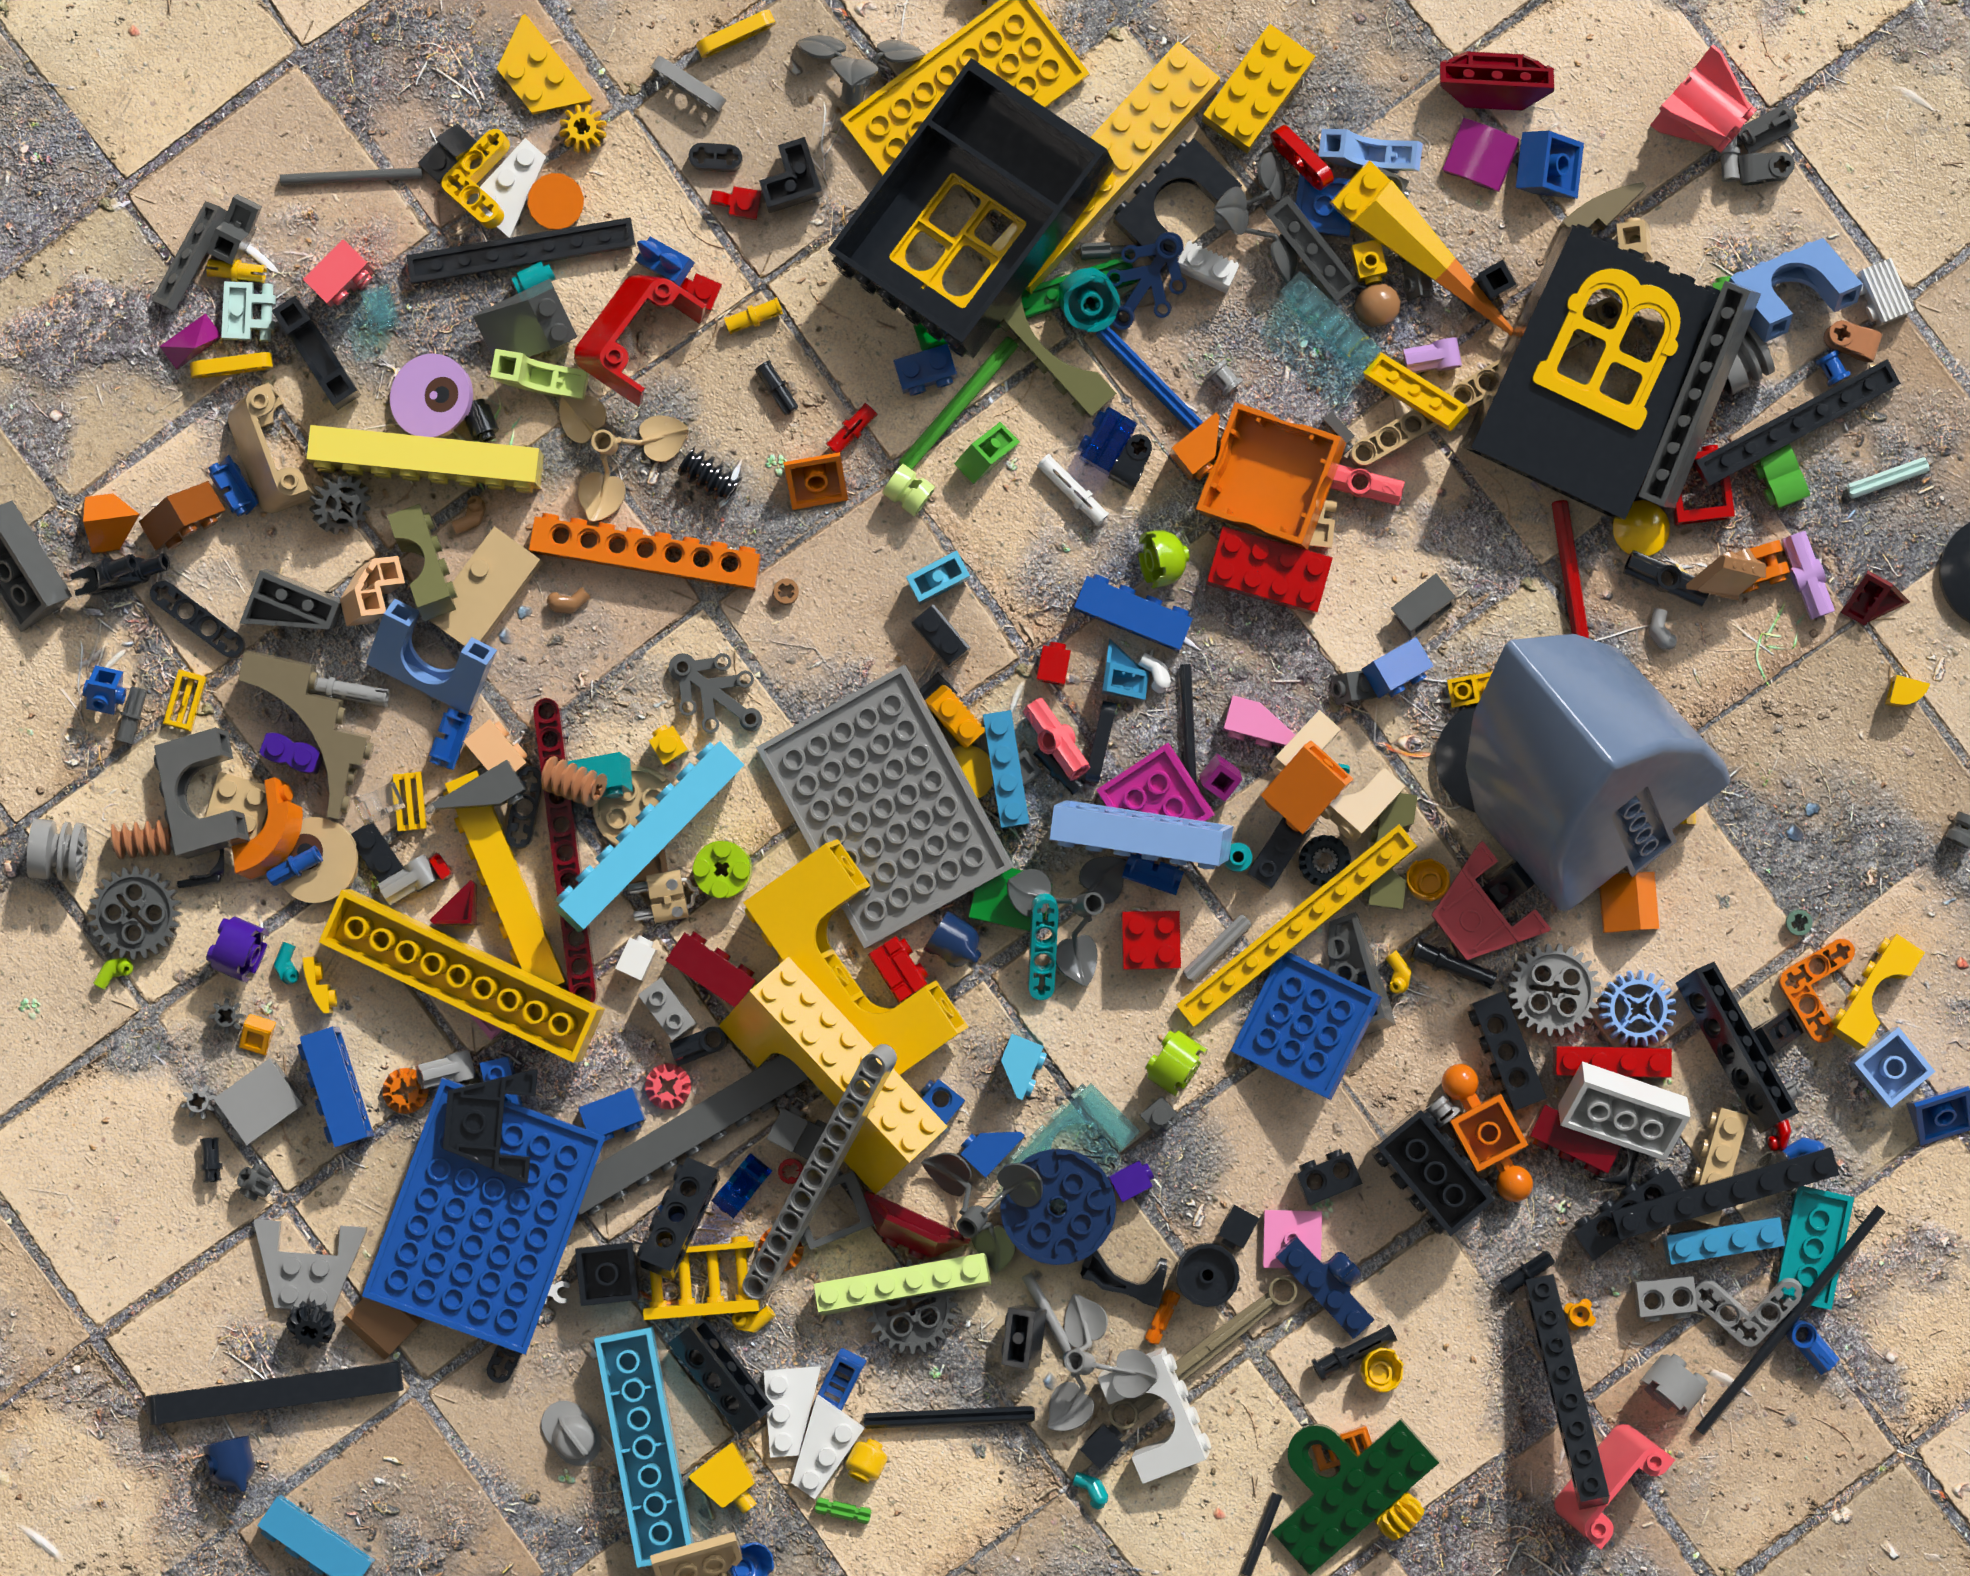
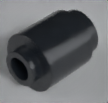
(481, 421)

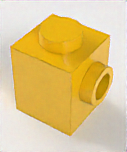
(1369, 262)
(668, 744)

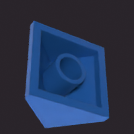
(1941, 1114)

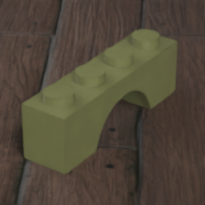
(430, 589)
(1390, 888)

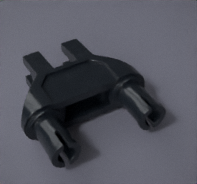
(119, 574)

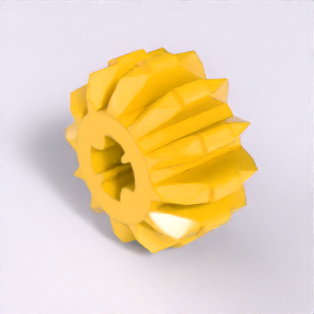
(578, 119)
(1400, 1517)

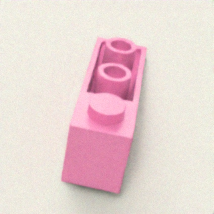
(1255, 721)

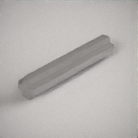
(1216, 948)

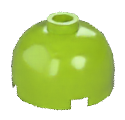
(1162, 558)

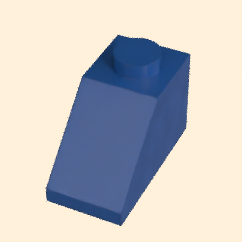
(989, 1149)

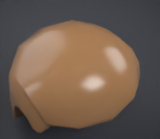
(1377, 305)

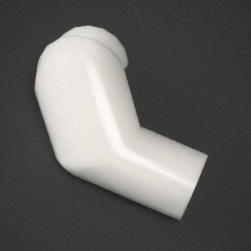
(1159, 672)

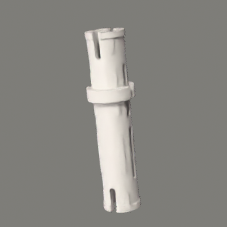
(1097, 513)

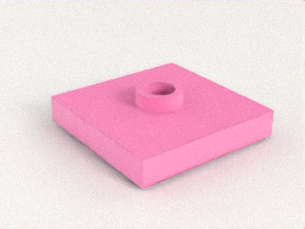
(1283, 1225)

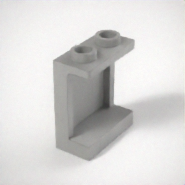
(258, 1102)

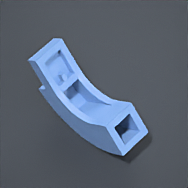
(1353, 151)

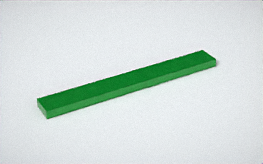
(1042, 300)

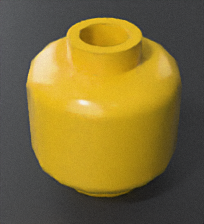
(866, 1461)

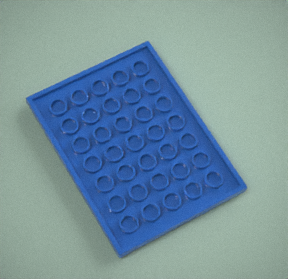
(476, 1242)

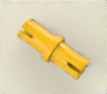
(237, 271)
(753, 316)

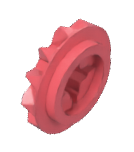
(666, 1100)

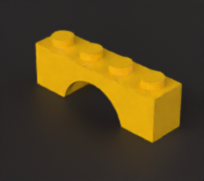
(1857, 1020)

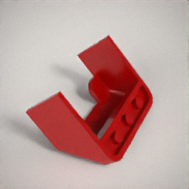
(598, 349)

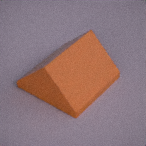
(816, 481)
(1629, 903)

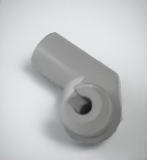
(1659, 632)

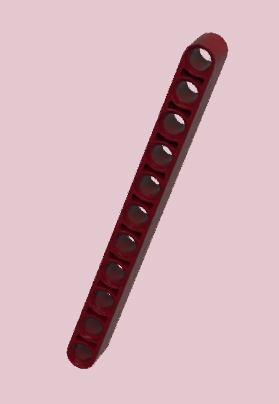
(557, 840)

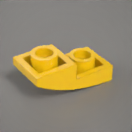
(1467, 689)
(322, 994)

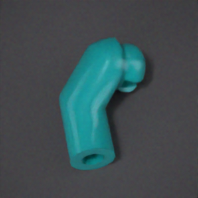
(284, 965)
(1095, 1489)

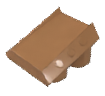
(1729, 575)
(381, 1325)

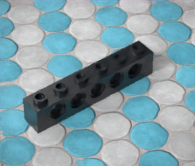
(1737, 1047)

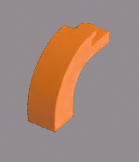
(277, 836)

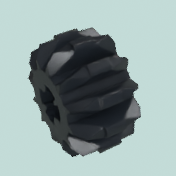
(311, 1324)

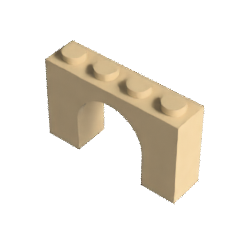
(1349, 812)

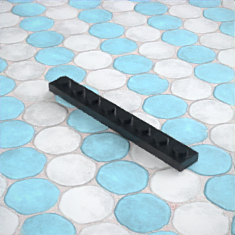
(521, 250)
(1796, 423)
(1724, 1193)

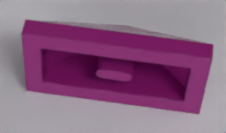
(191, 341)

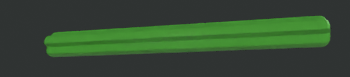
(959, 403)

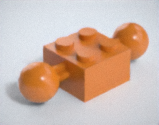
(1487, 1133)

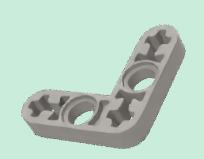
(1753, 1318)

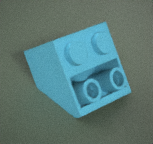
(1019, 1063)

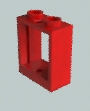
(1719, 513)

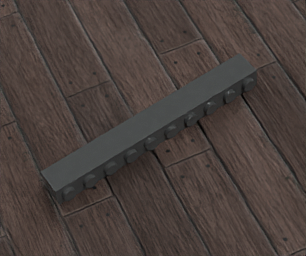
(690, 1129)

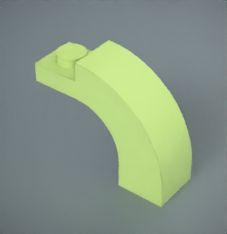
(538, 377)

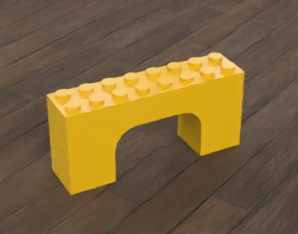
(795, 922)
(798, 1021)

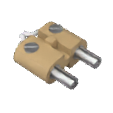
(666, 896)

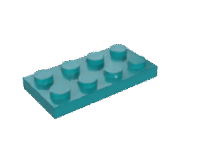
(1813, 1238)

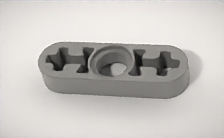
(688, 84)

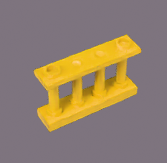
(715, 1302)

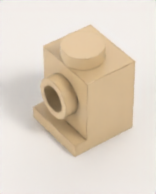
(1632, 229)

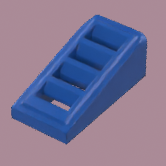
(851, 1360)

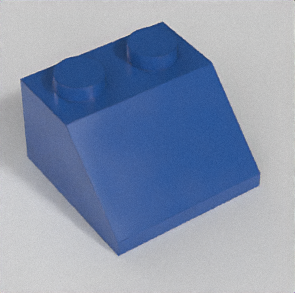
(1549, 164)

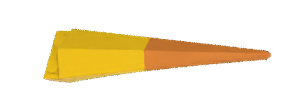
(1385, 214)

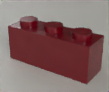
(711, 968)
(1571, 1144)

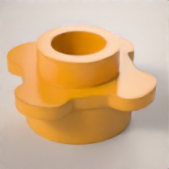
(1587, 1318)

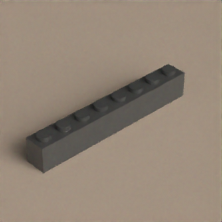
(1699, 394)

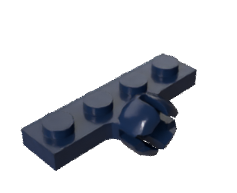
(1328, 1283)

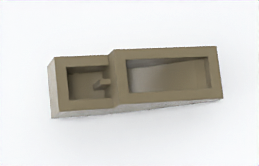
(1604, 207)

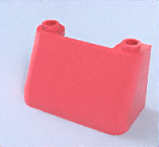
(1620, 1455)

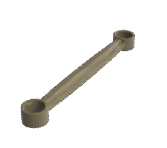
(1211, 1346)

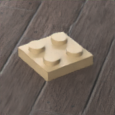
(241, 796)

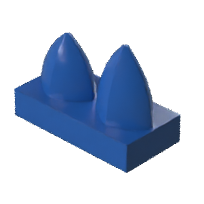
(663, 260)

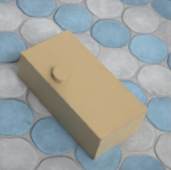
(488, 587)

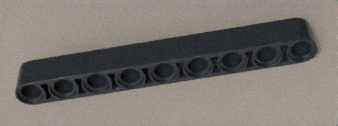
(274, 1393)

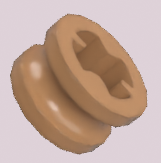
(785, 600)

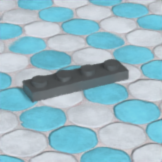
(1312, 248)
(189, 256)

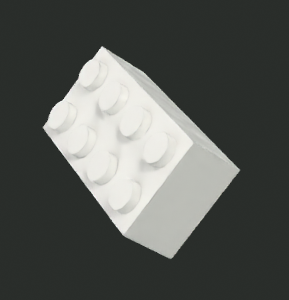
(1624, 1111)

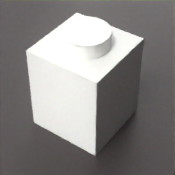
(637, 957)

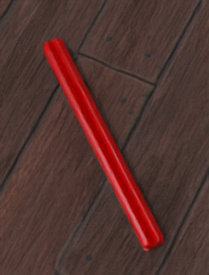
(1570, 568)

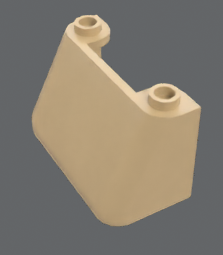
(273, 488)

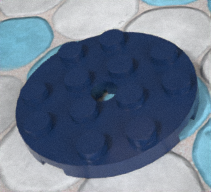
(1087, 1215)

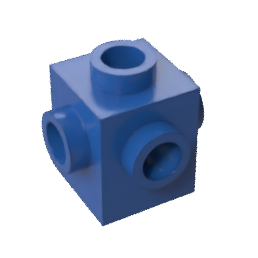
(102, 695)

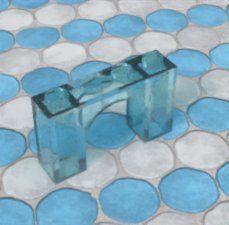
(1087, 1108)

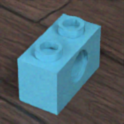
(938, 577)

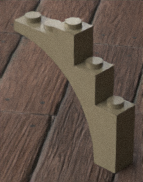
(340, 748)

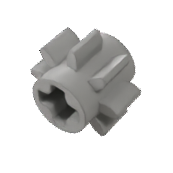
(193, 1096)

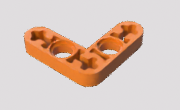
(1805, 989)

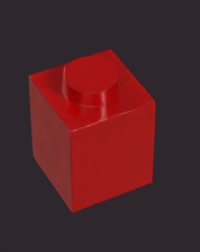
(1053, 664)

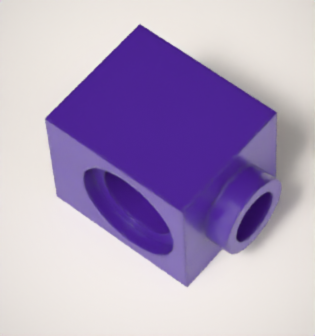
(1132, 1180)

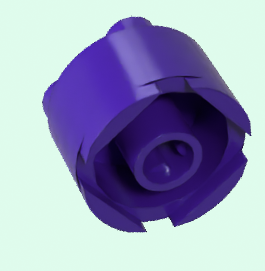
(237, 948)

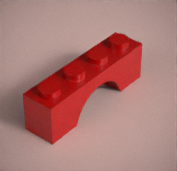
(1620, 1060)

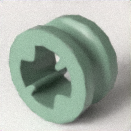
(1791, 918)

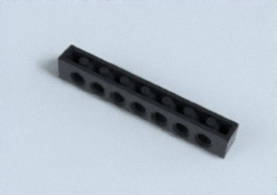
(1566, 1392)

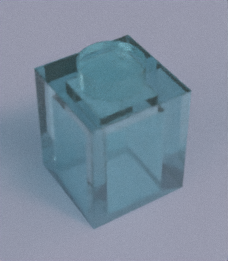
(380, 307)

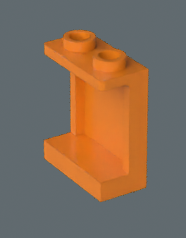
(1306, 787)

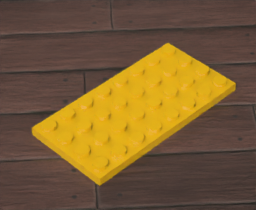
(1007, 38)

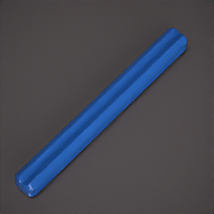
(1149, 378)

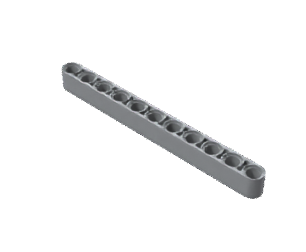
(826, 1164)

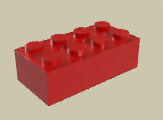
(1269, 571)

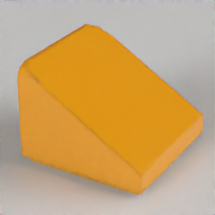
(257, 1034)

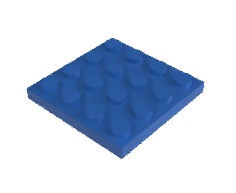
(1306, 1024)

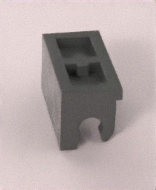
(1424, 605)

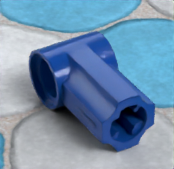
(1813, 1348)

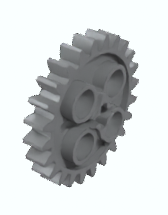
(1551, 1015)

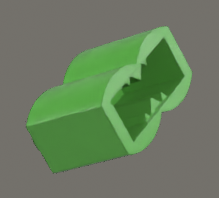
(1782, 478)

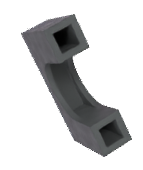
(177, 764)

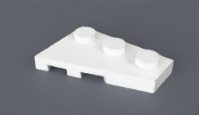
(511, 184)
(824, 1446)

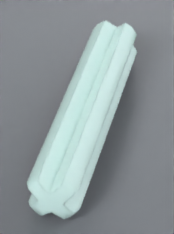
(1888, 478)

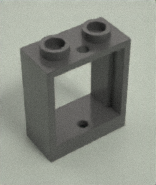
(861, 1207)

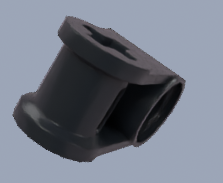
(1130, 466)

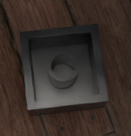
(607, 1273)

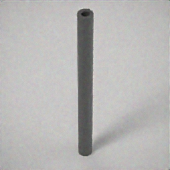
(351, 176)

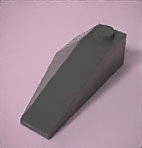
(1354, 961)

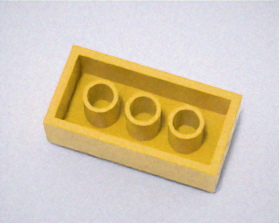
(1258, 88)

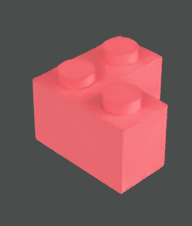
(338, 273)

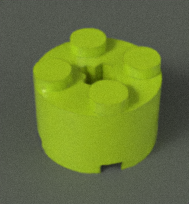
(706, 869)
(1176, 1062)

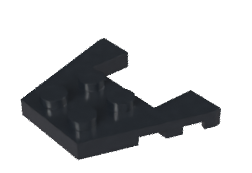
(476, 1122)

